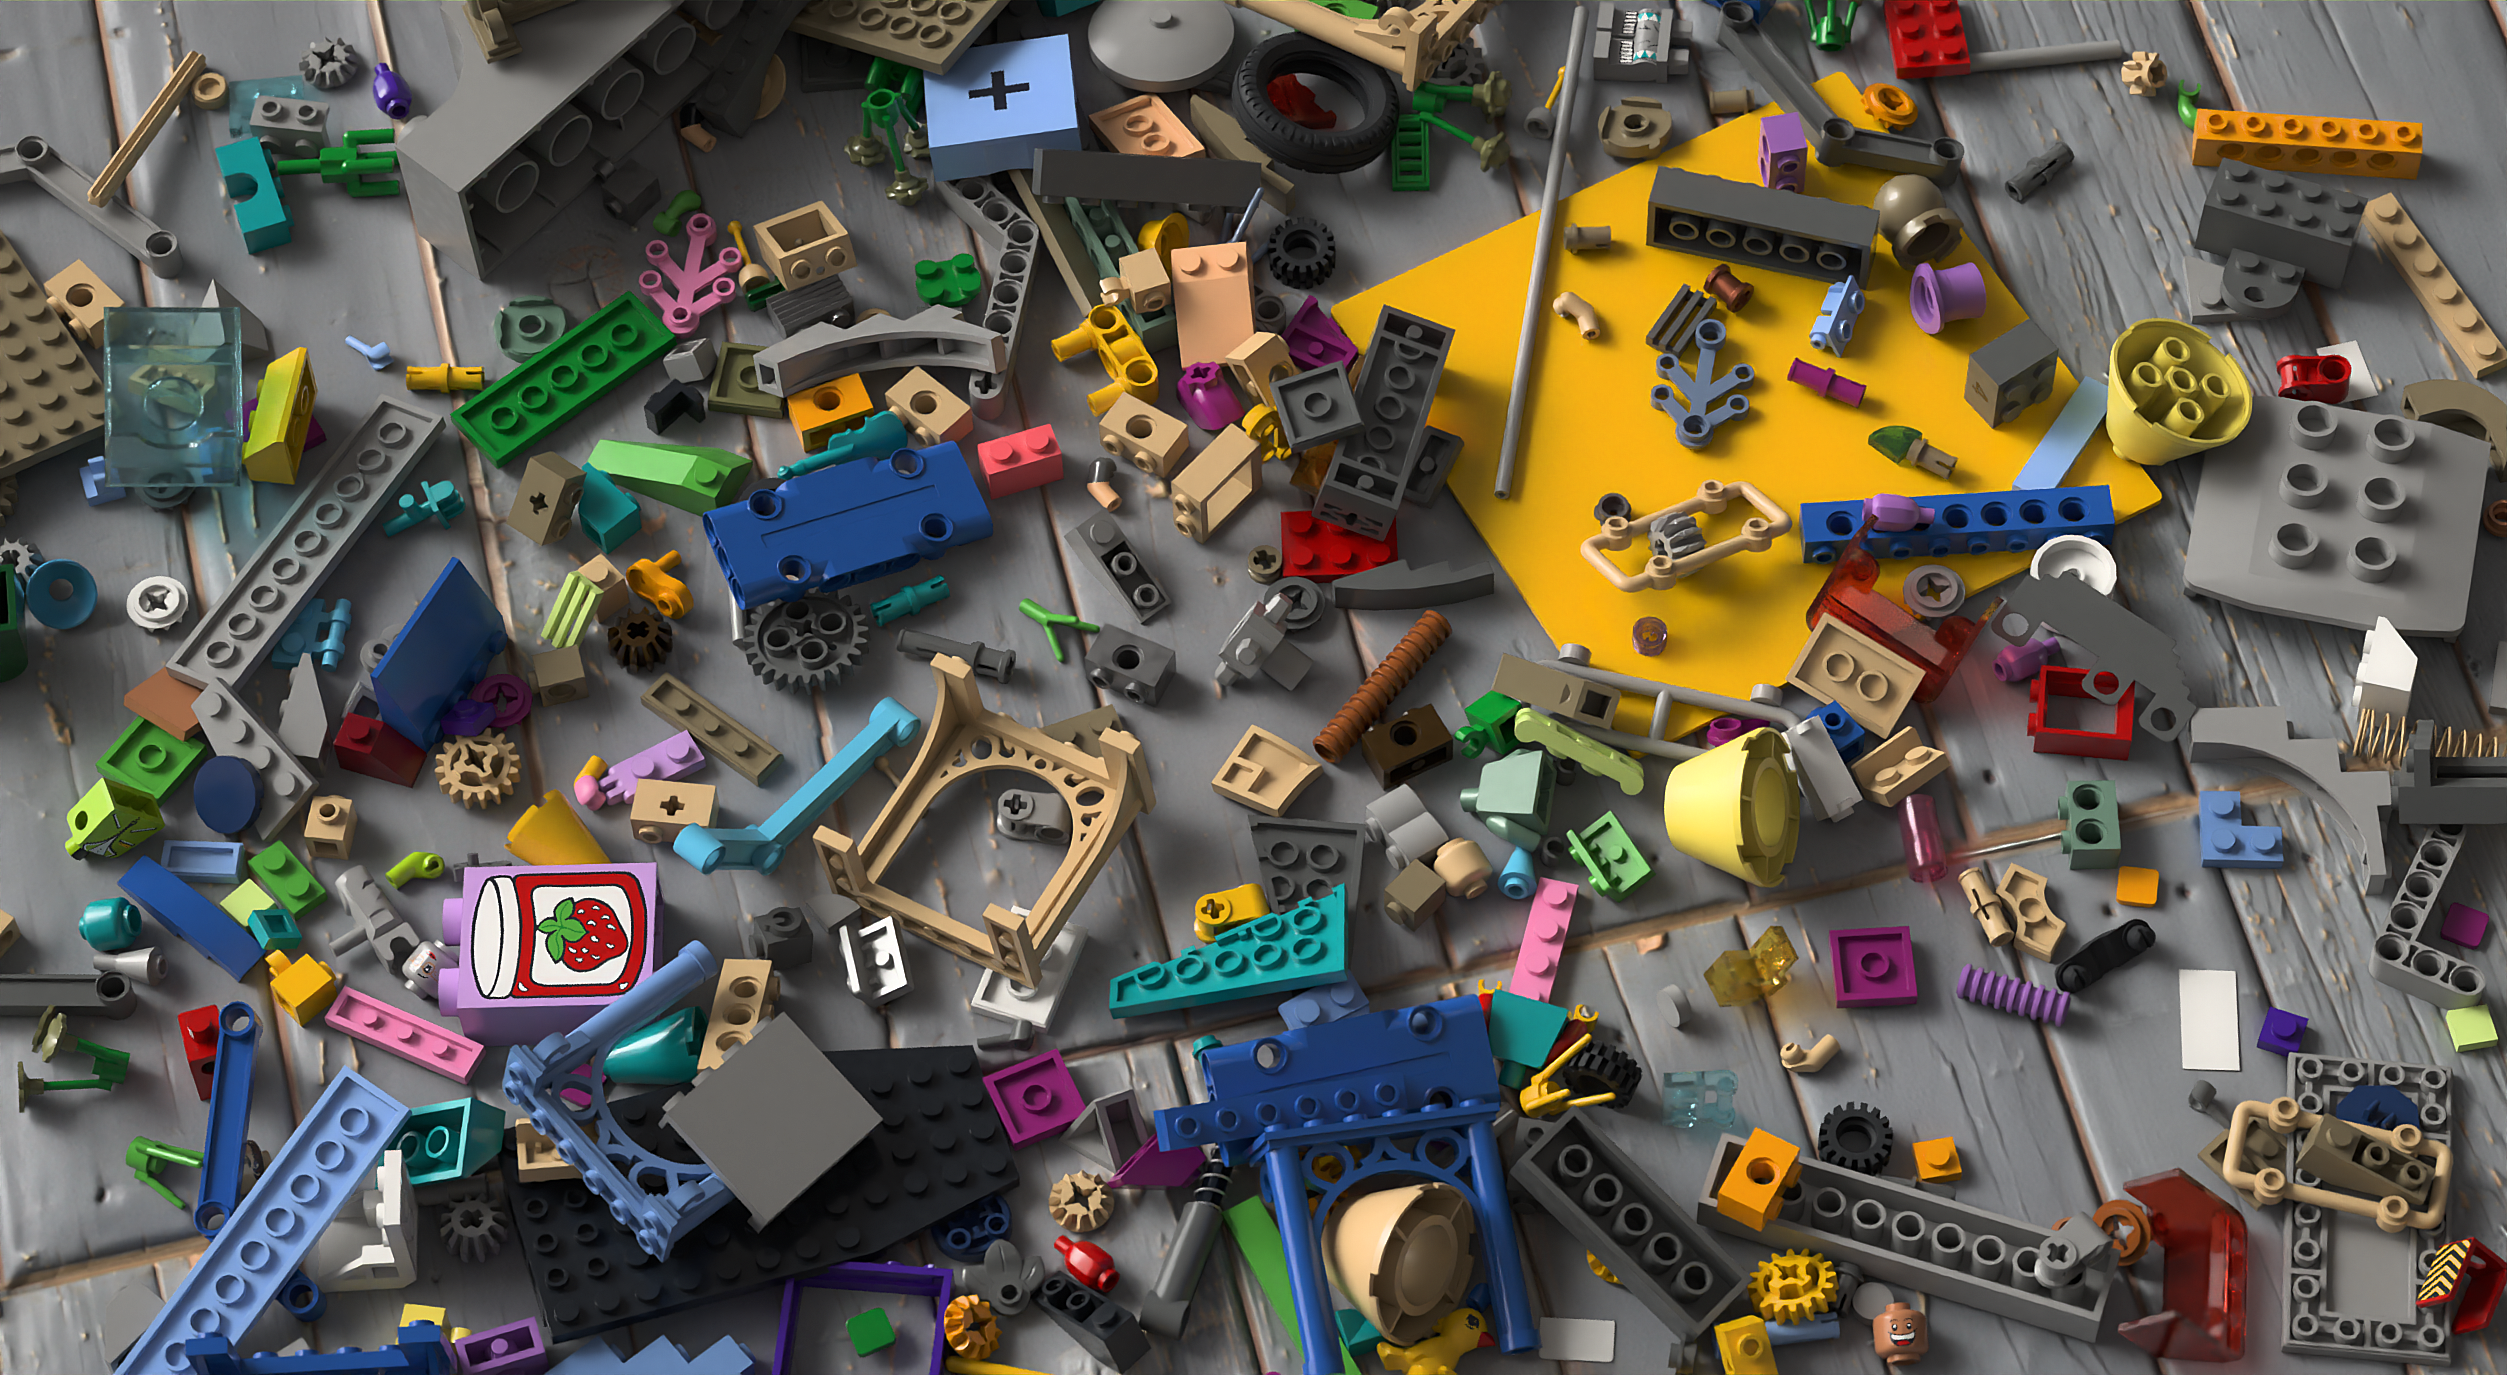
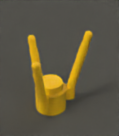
(1547, 1096)

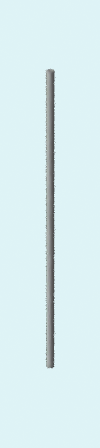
(1541, 254)

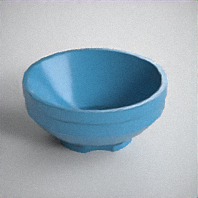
(66, 612)

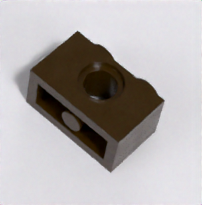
(1397, 763)

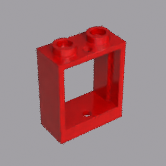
(2068, 682)

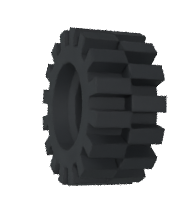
(1302, 236)
(1603, 1071)
(1860, 1121)

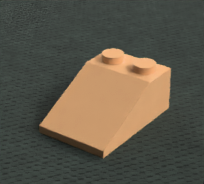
(1213, 301)

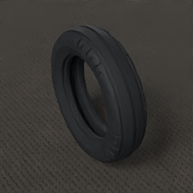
(1299, 146)

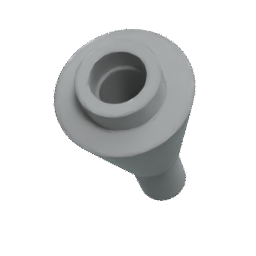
(142, 965)

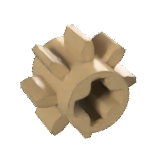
(2144, 73)

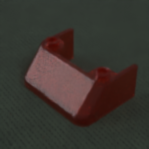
(1852, 600)
(2201, 1273)

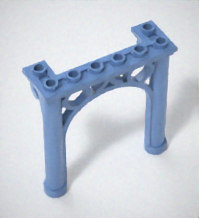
(529, 1073)

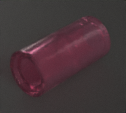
(1922, 838)

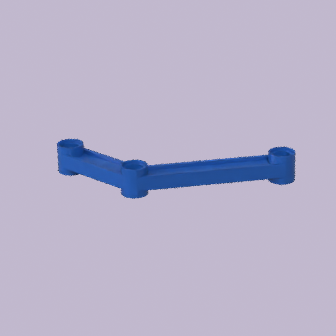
(228, 1141)

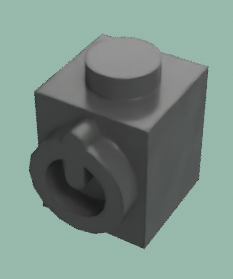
(782, 937)

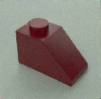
(377, 751)

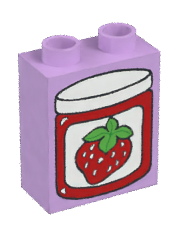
(548, 946)

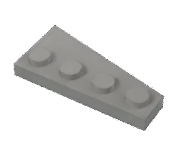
(240, 732)

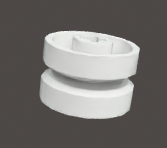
(2081, 558)

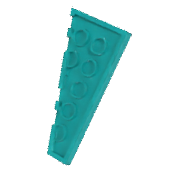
(1251, 960)

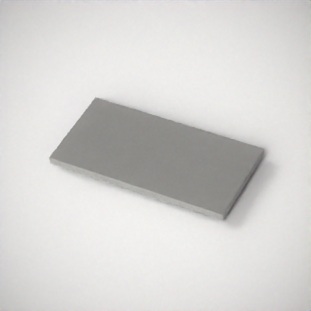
(2344, 1277)

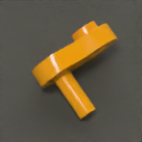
(653, 584)

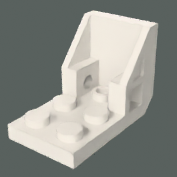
(373, 1235)

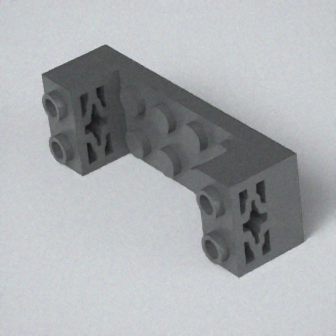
(1394, 402)

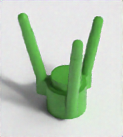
(153, 1156)

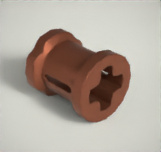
(1728, 288)

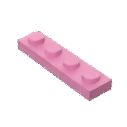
(1544, 939)
(405, 1035)

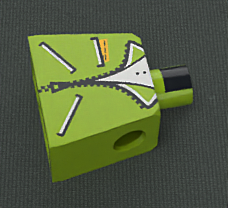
(112, 820)

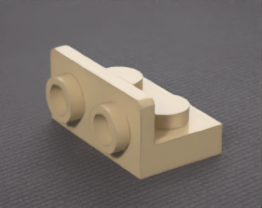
(1897, 768)

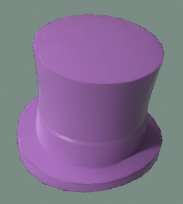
(1946, 295)

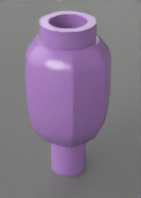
(1895, 512)
(2022, 662)

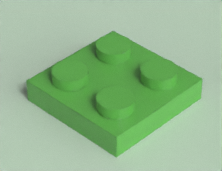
(151, 759)

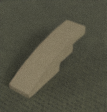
(1229, 142)

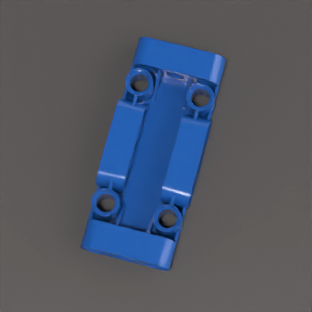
(847, 524)
(1446, 1059)

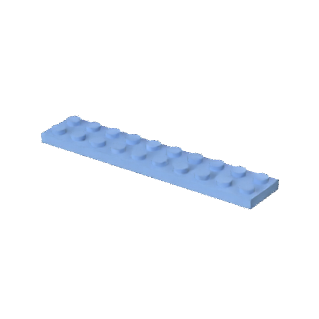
(274, 1224)

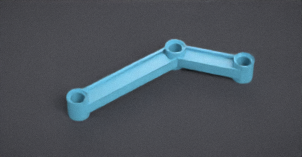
(765, 846)

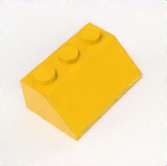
(281, 419)

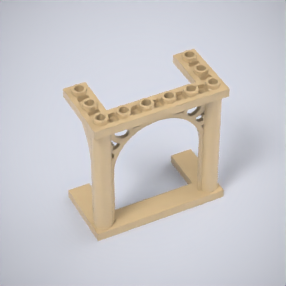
(1012, 943)

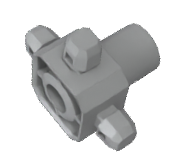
(1260, 644)

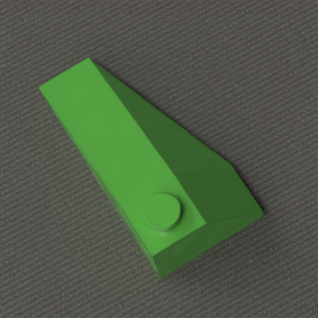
(674, 474)

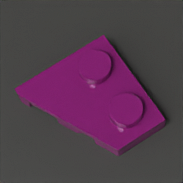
(1317, 340)

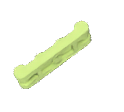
(1592, 755)

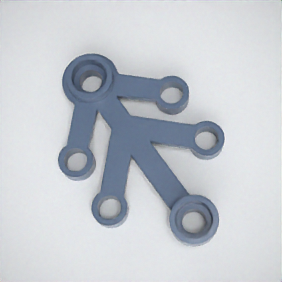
(1701, 392)

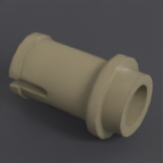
(1732, 101)
(1586, 238)
(1928, 457)

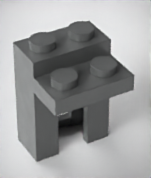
(2448, 787)

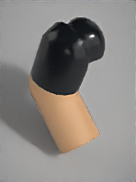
(691, 128)

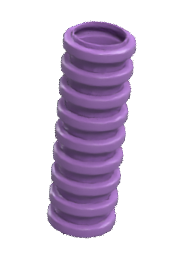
(2013, 995)

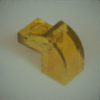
(1752, 974)

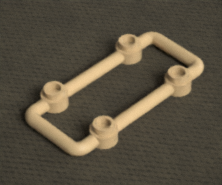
(1661, 570)
(2272, 1186)

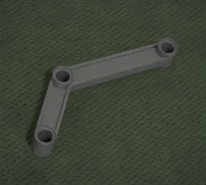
(1831, 136)
(69, 993)

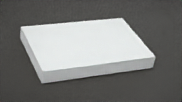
(1012, 1001)

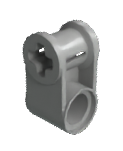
(1039, 817)
(2071, 1251)

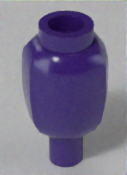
(391, 92)

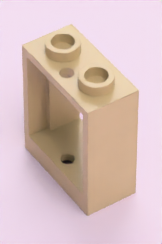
(819, 244)
(1216, 484)

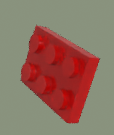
(1926, 38)
(1328, 551)

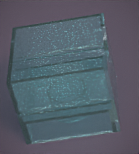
(172, 396)

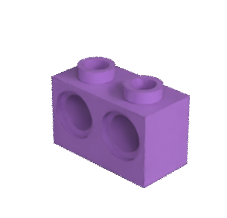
(1782, 152)

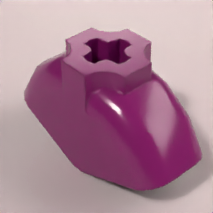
(1208, 396)

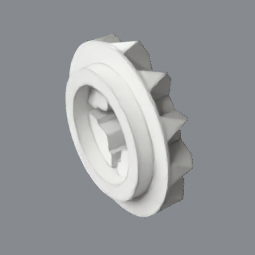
(157, 589)

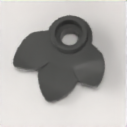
(1002, 1273)

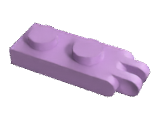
(664, 762)

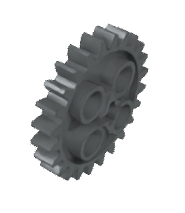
(807, 641)

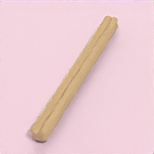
(146, 129)

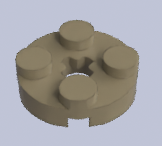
(1622, 140)

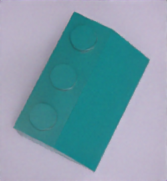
(448, 1140)

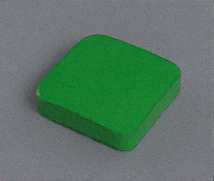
(870, 1332)

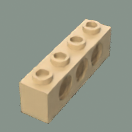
(741, 1001)

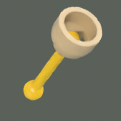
(751, 275)

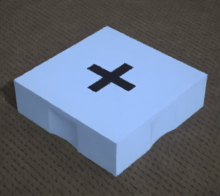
(1001, 107)

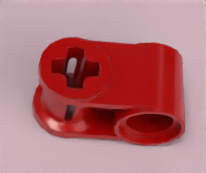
(2313, 378)

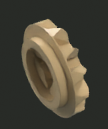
(1074, 1216)

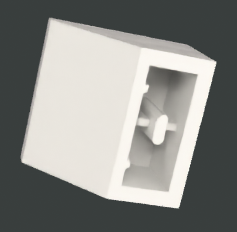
(2385, 675)

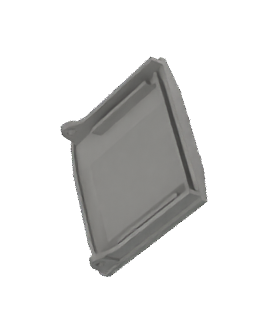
(2340, 518)

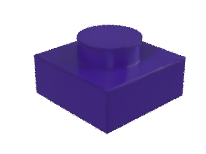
(468, 718)
(2282, 1032)

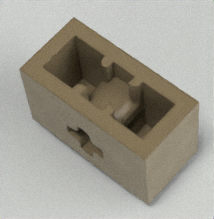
(547, 498)

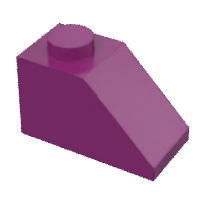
(1158, 1170)

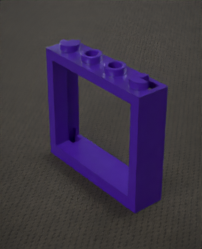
(869, 1277)

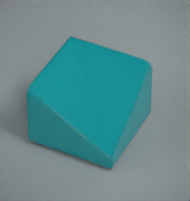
(1357, 1332)

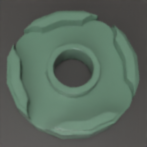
(526, 311)

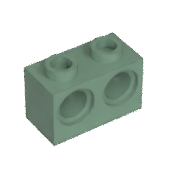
(2098, 824)

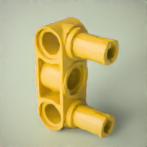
(1120, 354)

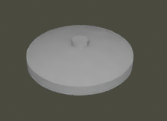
(1161, 42)

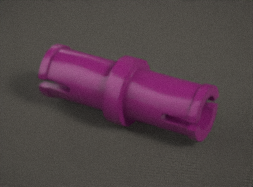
(1826, 382)

